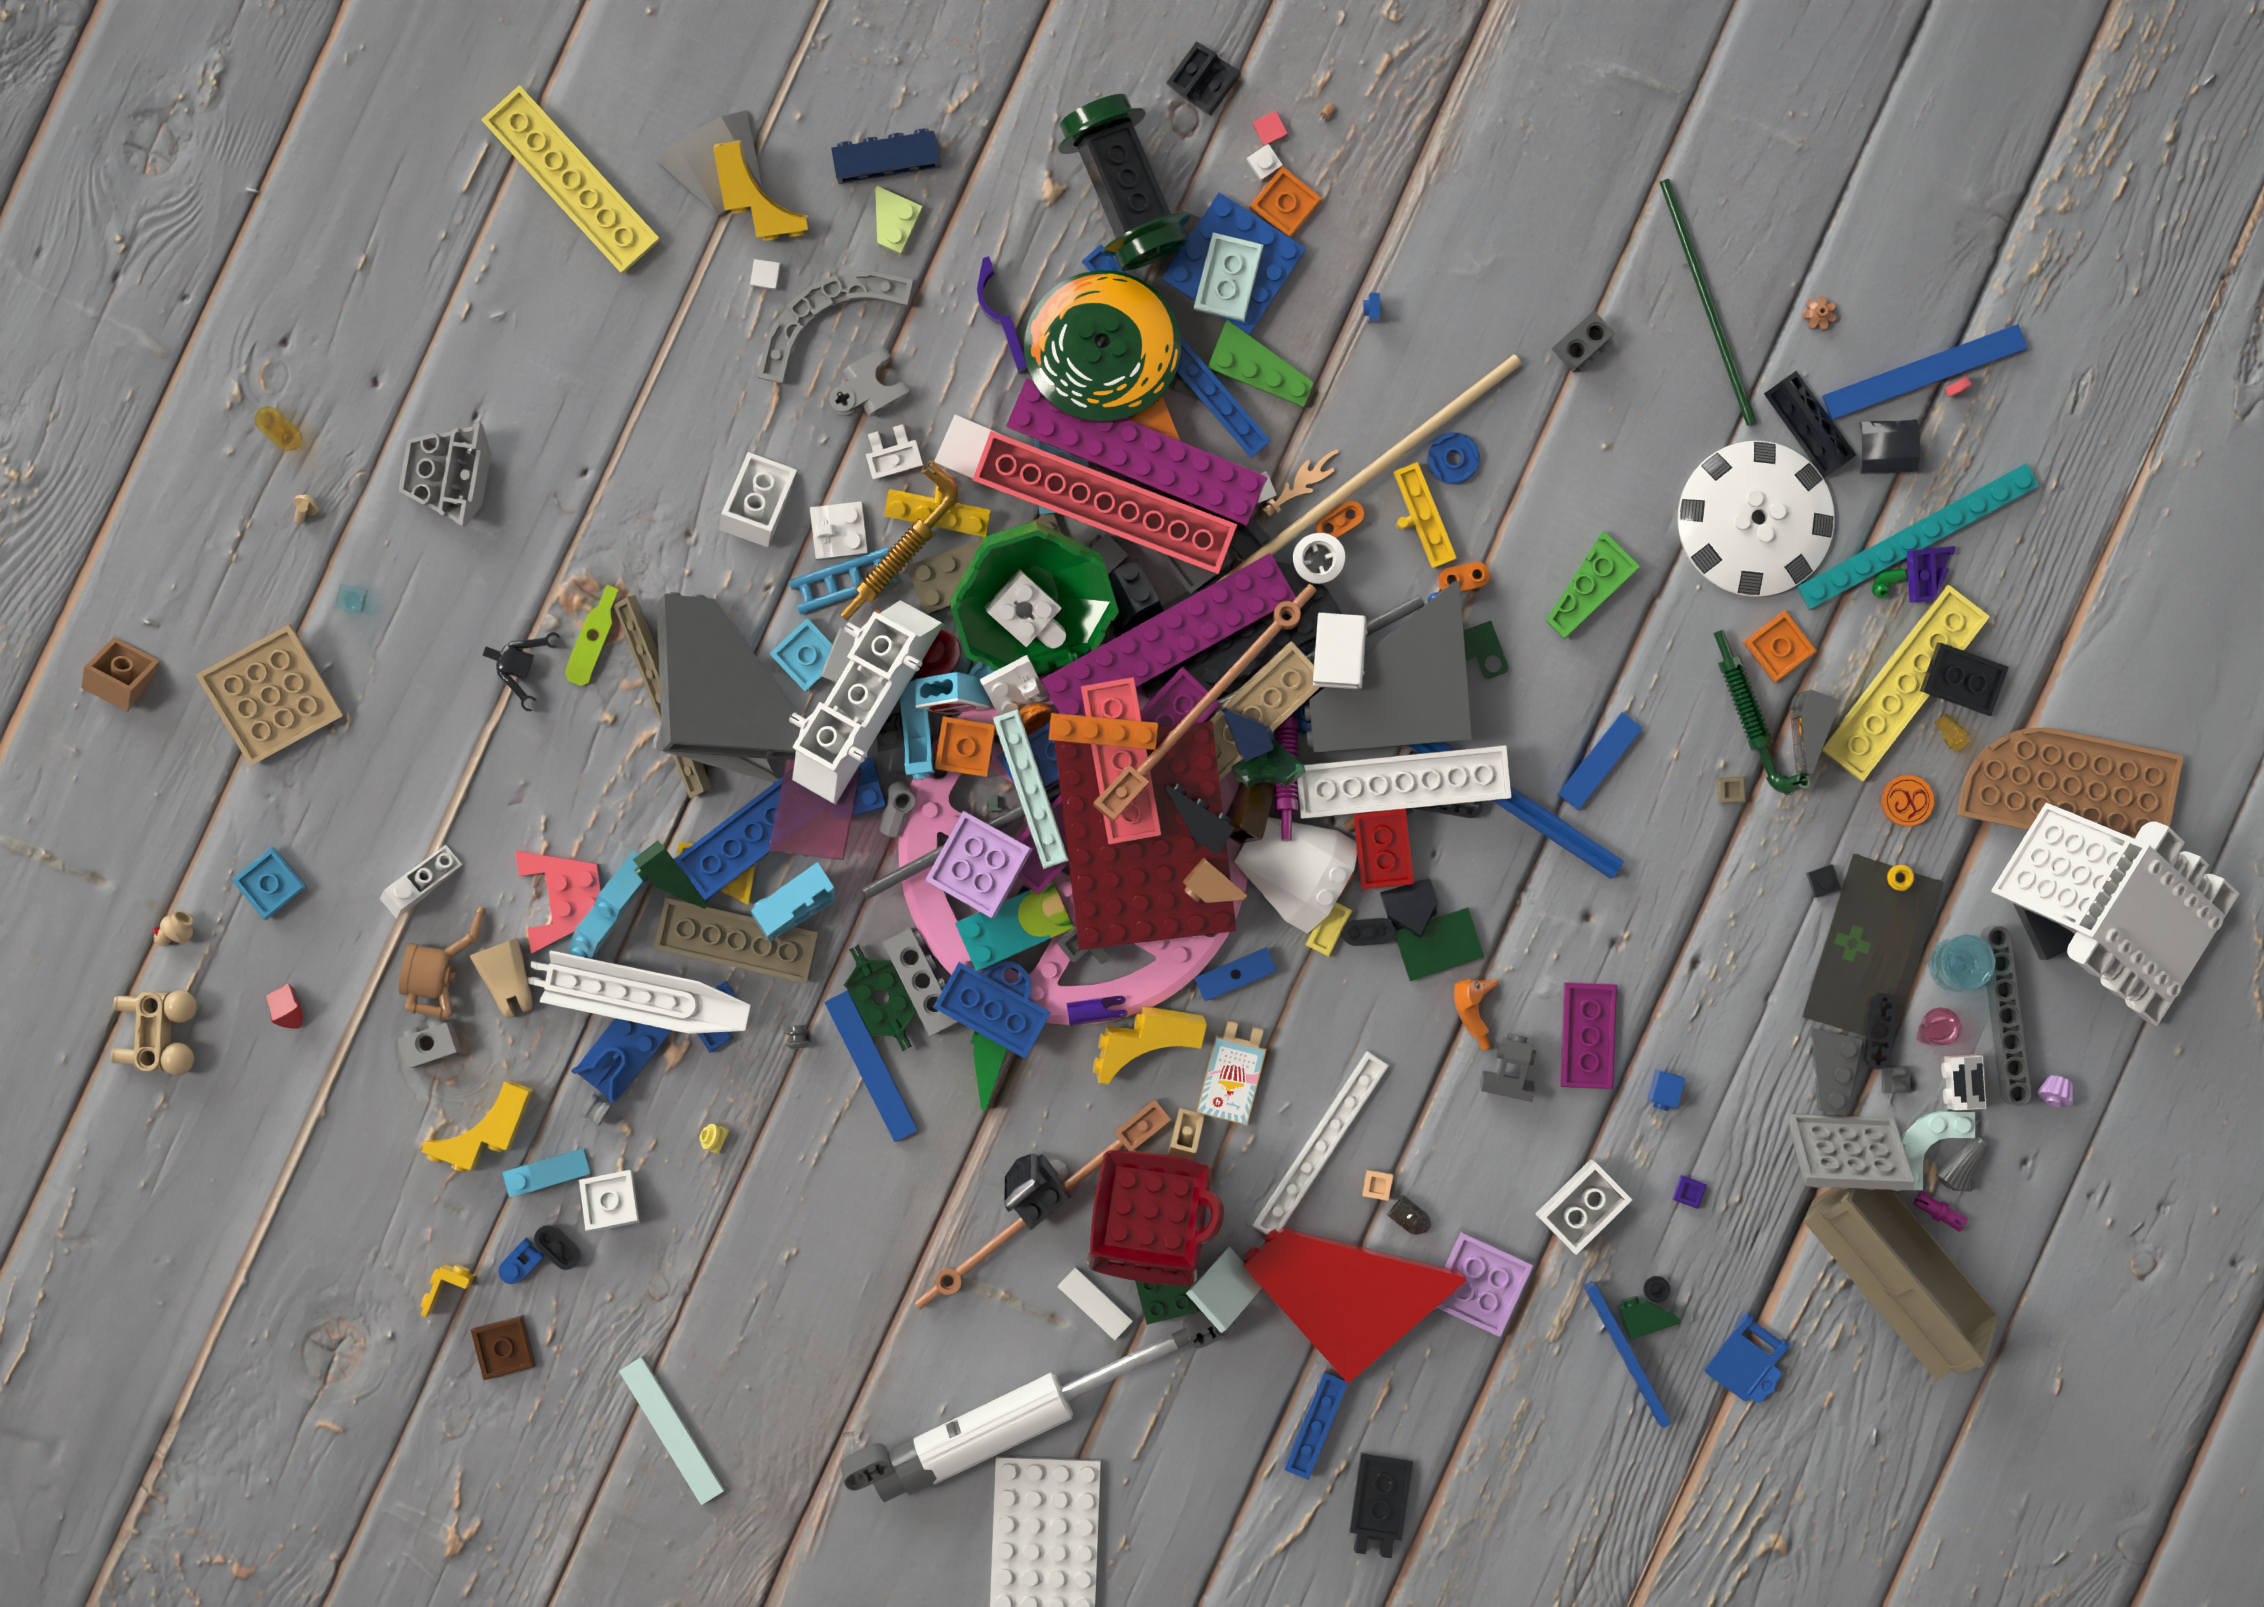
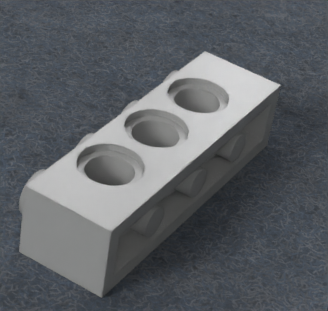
(897, 947)

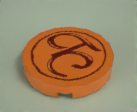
(1907, 800)

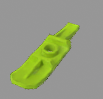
(586, 651)

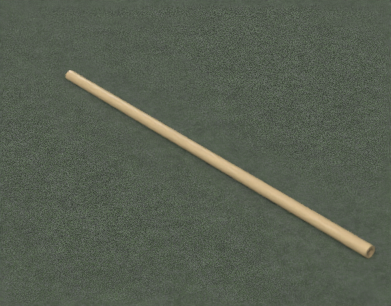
(1383, 461)

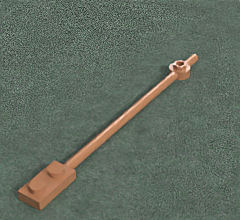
(1133, 782)
(1129, 1135)

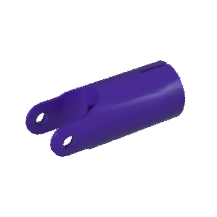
(1095, 1010)

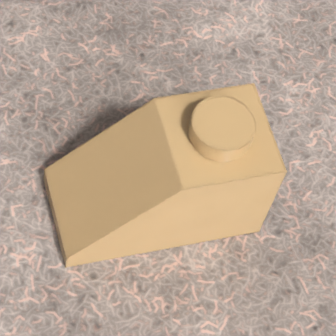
(1186, 1134)

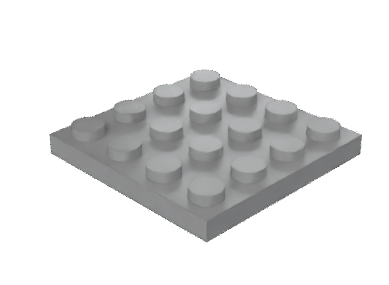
(1850, 1152)

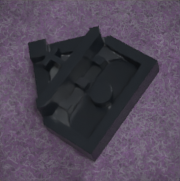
(1411, 906)

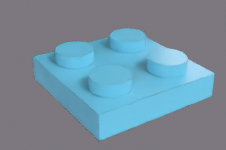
(803, 654)

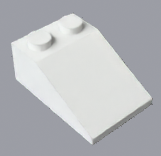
(757, 499)

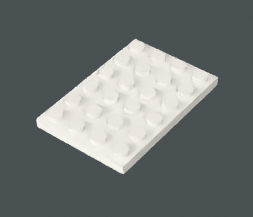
(1045, 1532)

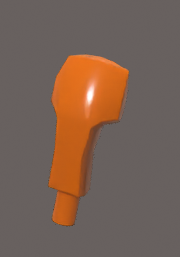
(1467, 997)

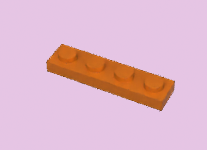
(1103, 731)

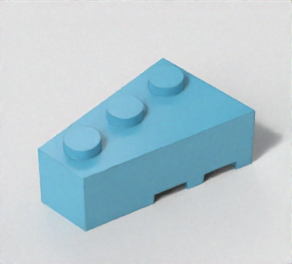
(794, 902)

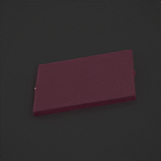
(810, 823)

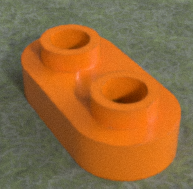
(1339, 521)
(1463, 574)

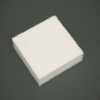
(765, 274)

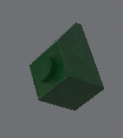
(1644, 1317)

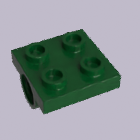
(1164, 1301)

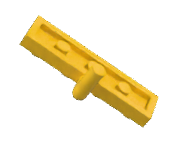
(1423, 515)
(961, 518)

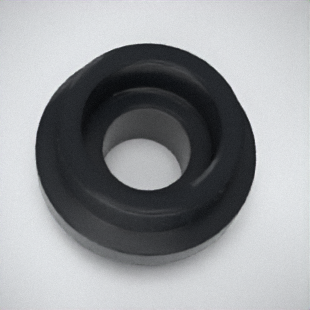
(1662, 1294)

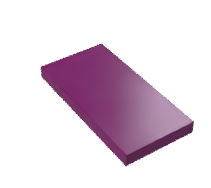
(1588, 1035)

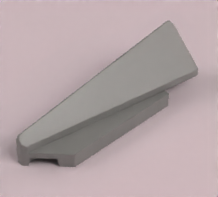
(752, 767)

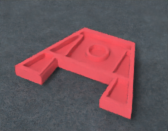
(571, 894)

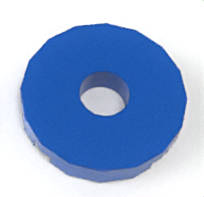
(1453, 473)

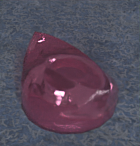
(1939, 1027)

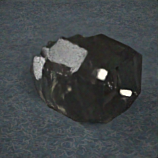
(1409, 1216)

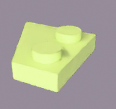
(895, 219)

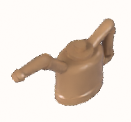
(428, 972)

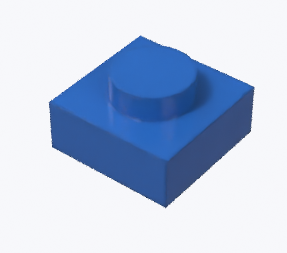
(1371, 308)

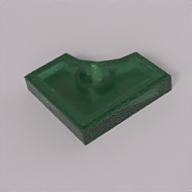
(1272, 766)

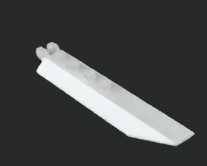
(638, 995)

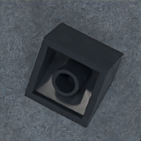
(1134, 597)

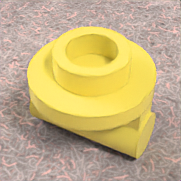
(713, 1137)

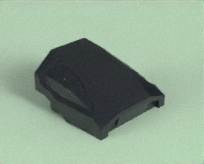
(1890, 447)

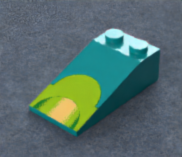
(1017, 926)

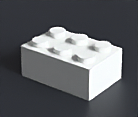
(1583, 1206)

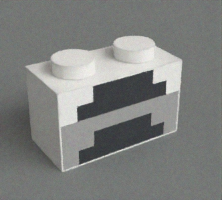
(1964, 1082)

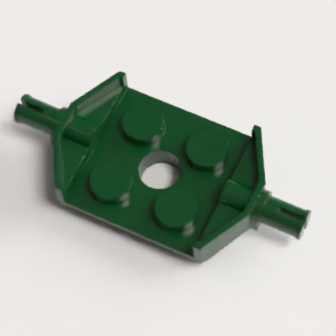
(880, 1019)

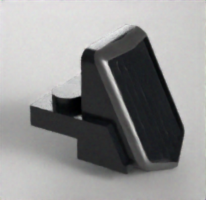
(1033, 1189)

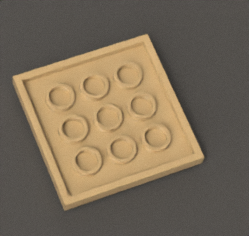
(269, 694)

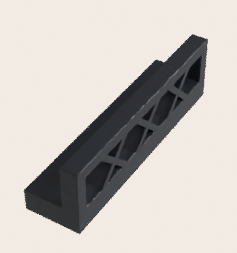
(1807, 425)

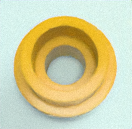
(1908, 877)

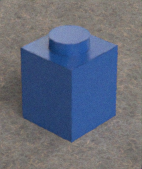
(1665, 1090)

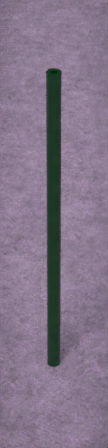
(1707, 302)

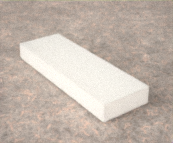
(1095, 1303)

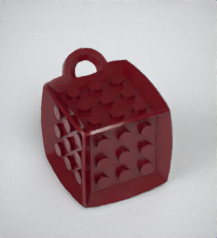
(1152, 1217)

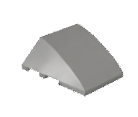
(694, 162)
(448, 471)

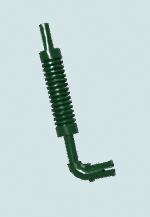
(1752, 719)

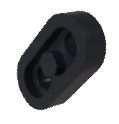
(1368, 932)
(555, 1249)

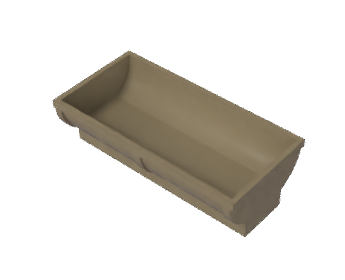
(1906, 1277)

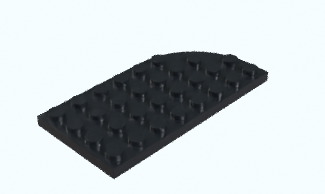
(1216, 660)

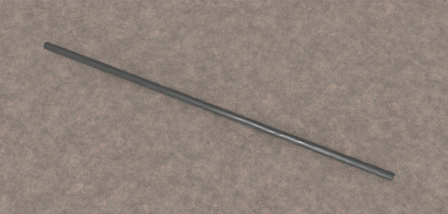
(1018, 813)

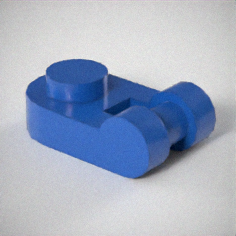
(514, 1268)

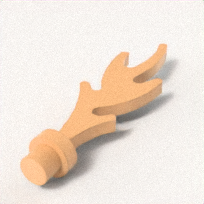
(1302, 479)

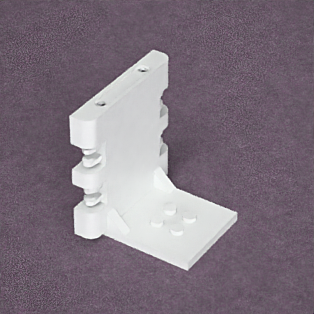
(2133, 903)

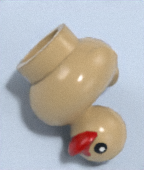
(175, 928)

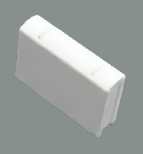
(1340, 651)

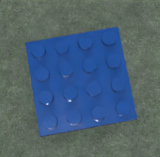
(1228, 218)

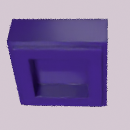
(1689, 1192)

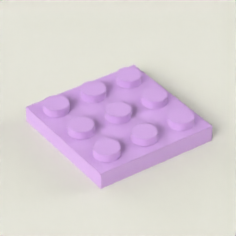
(978, 864)
(1491, 1284)

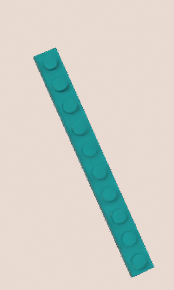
(1917, 536)

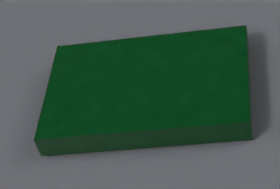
(1444, 945)

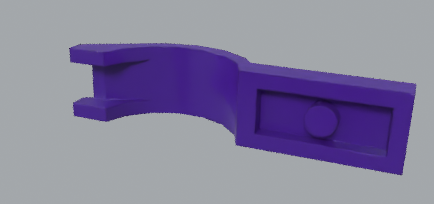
(985, 274)

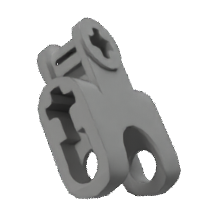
(864, 390)

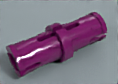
(1940, 1211)

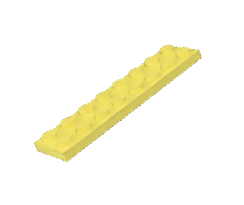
(570, 179)
(1895, 691)

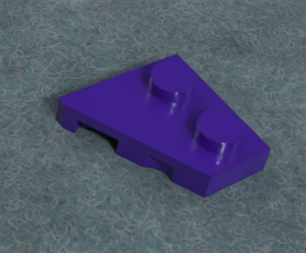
(1927, 572)

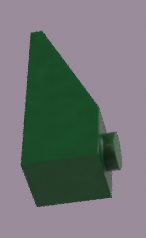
(665, 874)

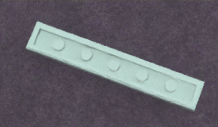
(1030, 789)
(671, 1430)

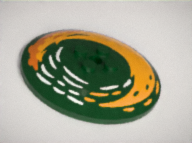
(1111, 380)

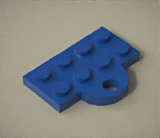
(994, 1006)

